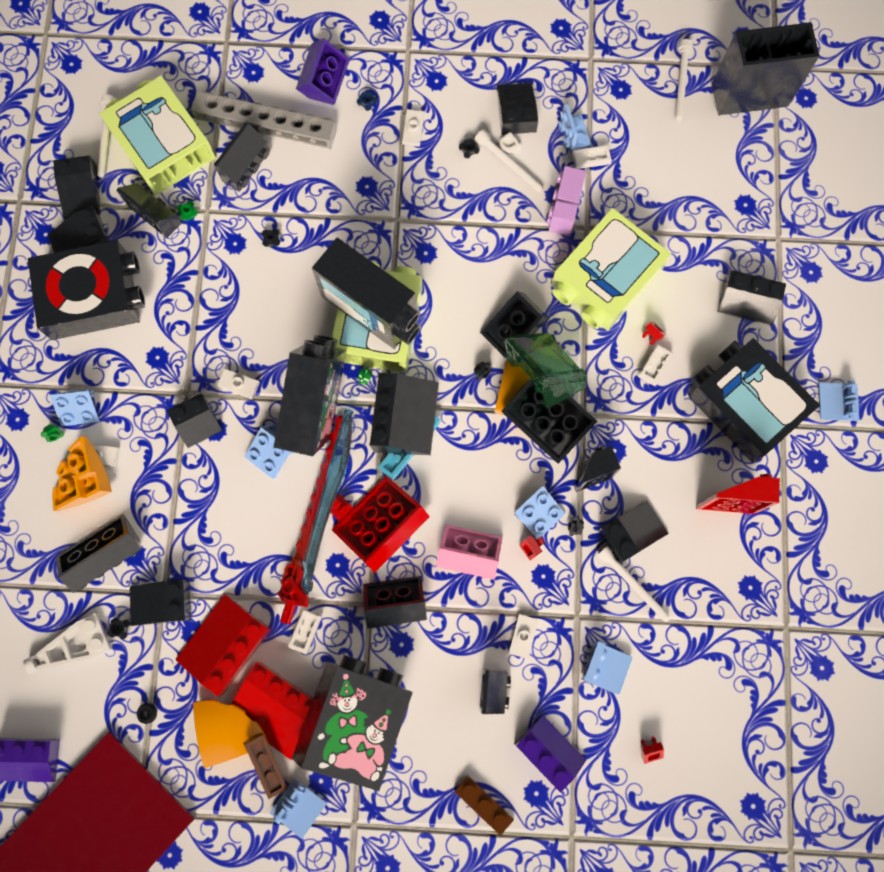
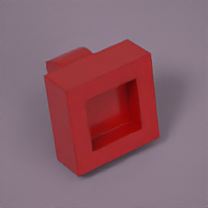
(656, 332)
(340, 508)
(532, 547)
(651, 752)

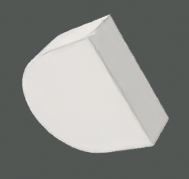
(509, 143)

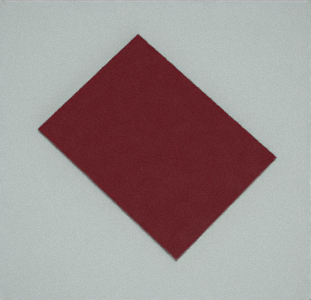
(99, 819)

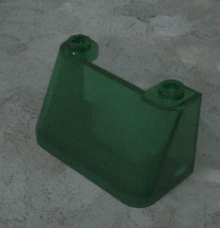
(546, 365)

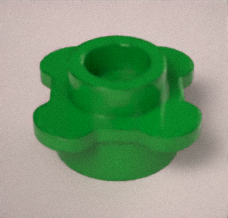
(187, 215)
(364, 375)
(51, 433)

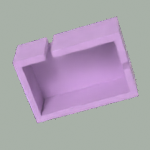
(565, 200)

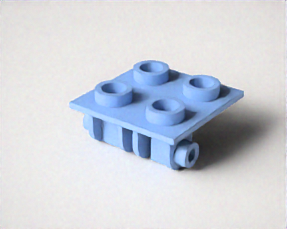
(839, 401)
(75, 407)
(539, 512)
(298, 808)

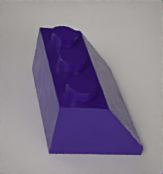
(323, 72)
(551, 753)
(28, 759)

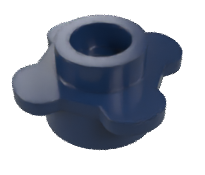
(367, 96)

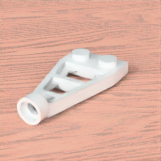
(94, 638)

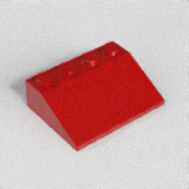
(746, 497)
(381, 523)
(223, 645)
(275, 705)

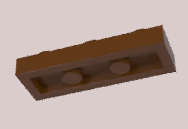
(265, 765)
(484, 805)

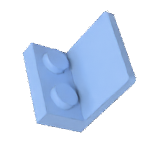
(574, 130)
(264, 455)
(606, 668)

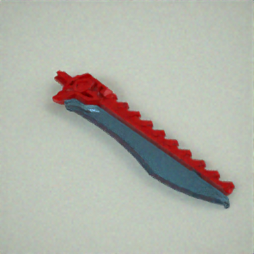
(299, 573)

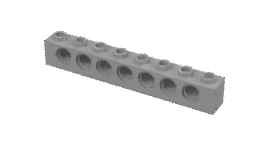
(271, 126)

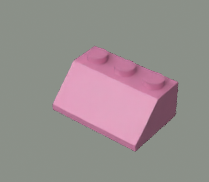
(469, 551)

